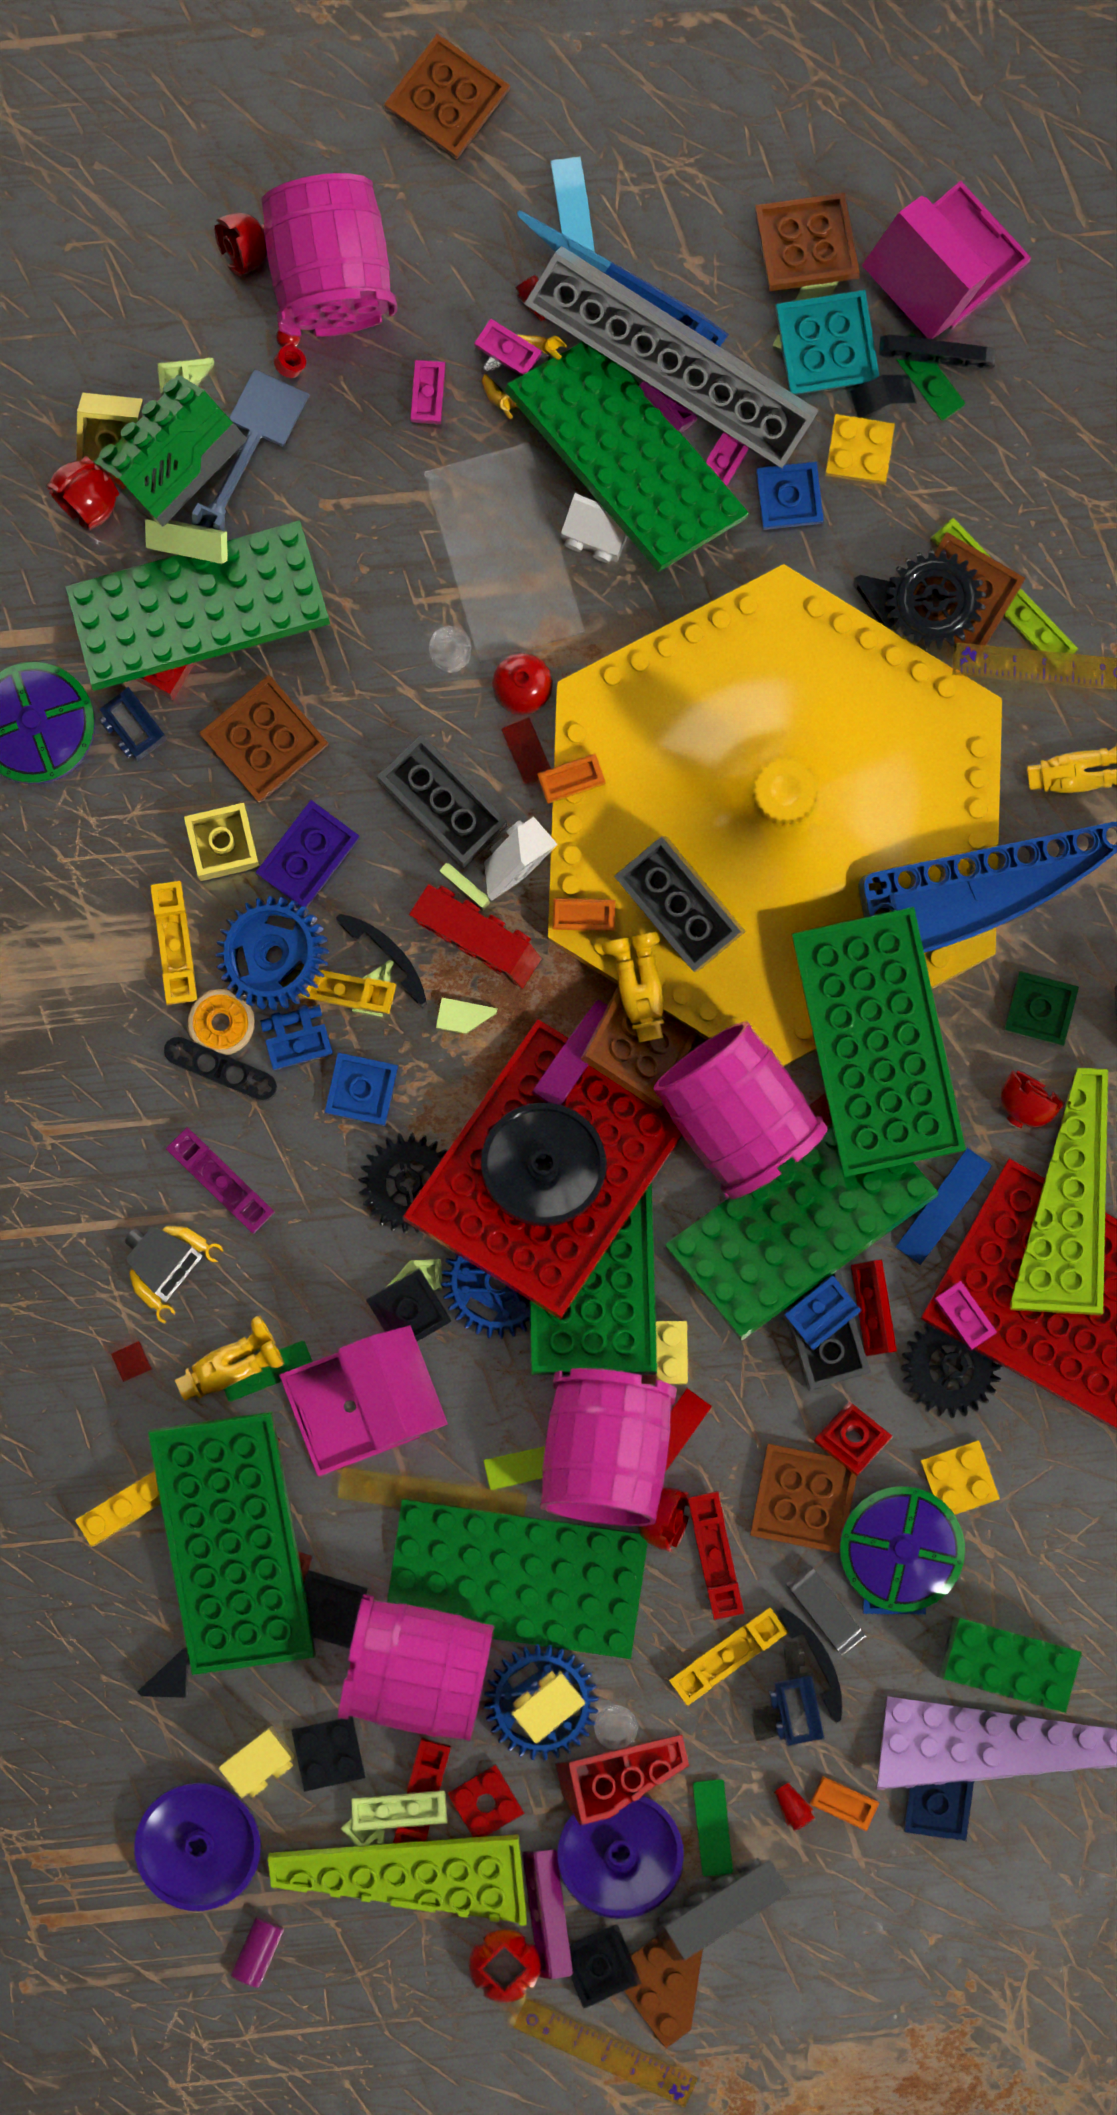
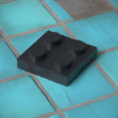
(409, 1303)
(332, 1607)
(328, 1753)
(602, 1966)

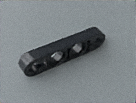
(937, 352)
(222, 1064)

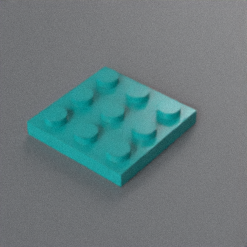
(827, 342)

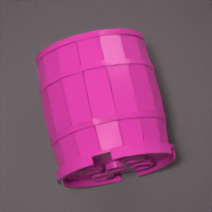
(327, 255)
(739, 1109)
(606, 1447)
(415, 1669)

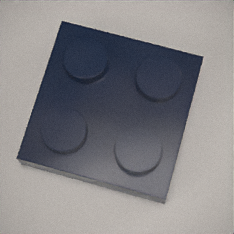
(939, 1810)

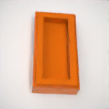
(571, 778)
(584, 914)
(844, 1803)

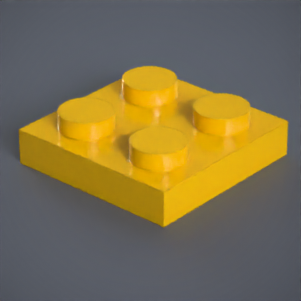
(860, 449)
(961, 1477)

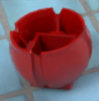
(84, 492)
(523, 1952)

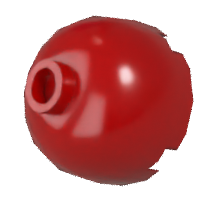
(242, 240)
(522, 683)
(1028, 1101)
(669, 1520)

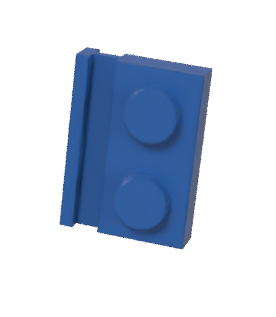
(822, 1312)

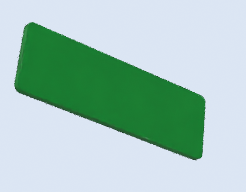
(933, 386)
(293, 1357)
(713, 1827)

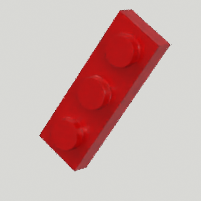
(875, 1307)

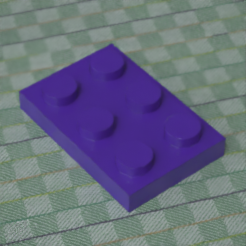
(307, 854)

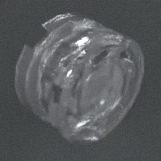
(450, 649)
(615, 1727)

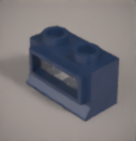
(132, 724)
(797, 1710)

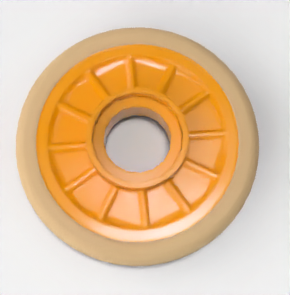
(220, 1002)

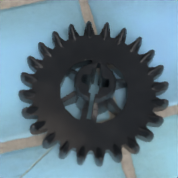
(965, 596)
(378, 1172)
(936, 1393)

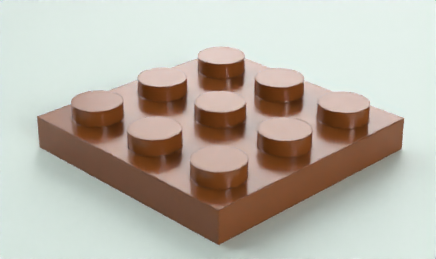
(447, 96)
(807, 241)
(998, 583)
(264, 739)
(631, 1063)
(802, 1499)

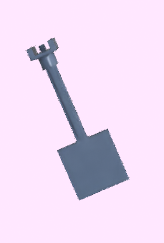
(266, 411)

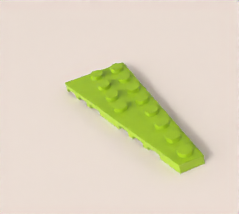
(1067, 1237)
(442, 1875)

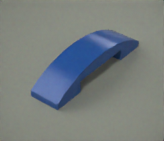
(942, 1210)

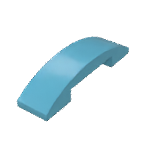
(572, 200)

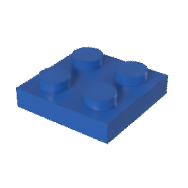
(789, 495)
(361, 1089)

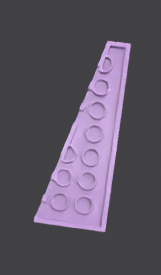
(954, 1744)

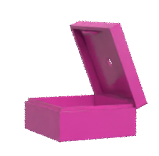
(944, 259)
(390, 1394)

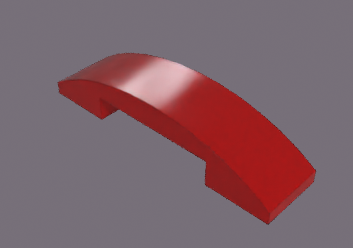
(684, 1420)
(715, 1555)
(425, 1777)

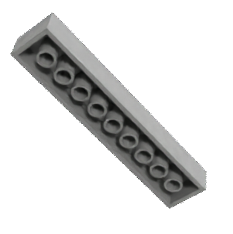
(671, 356)

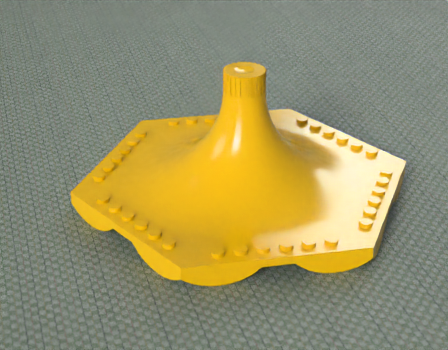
(785, 765)

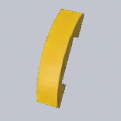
(174, 942)
(348, 991)
(728, 1656)

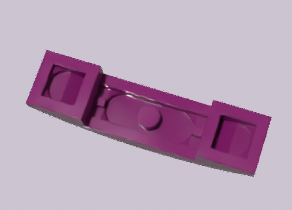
(567, 1066)
(220, 1180)

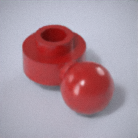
(290, 359)

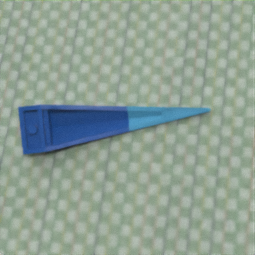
(662, 300)

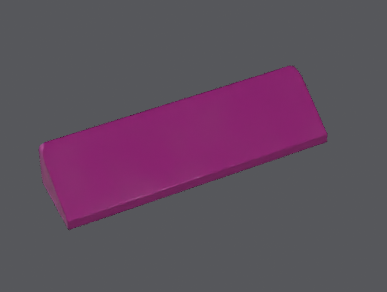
(547, 1913)

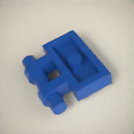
(300, 1045)

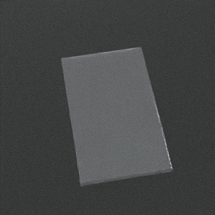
(504, 552)

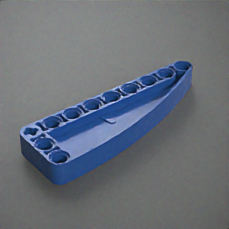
(986, 897)

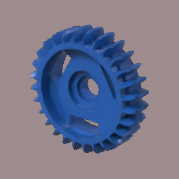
(257, 938)
(471, 1281)
(505, 1695)

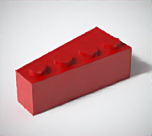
(476, 934)

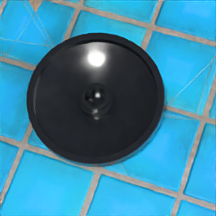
(543, 1164)

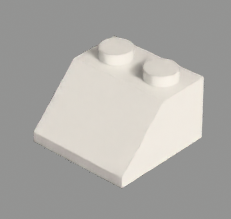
(592, 529)
(516, 856)

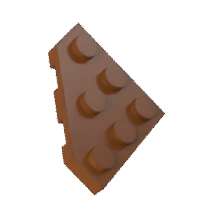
(666, 1990)

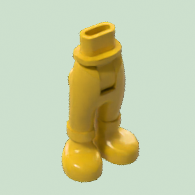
(1067, 774)
(645, 1000)
(216, 1370)

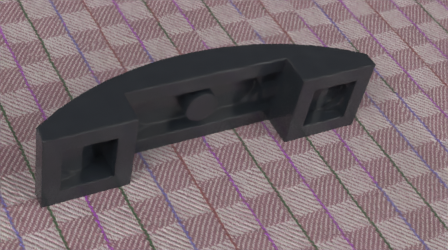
(359, 929)
(831, 1697)

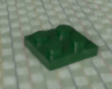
(1041, 1008)

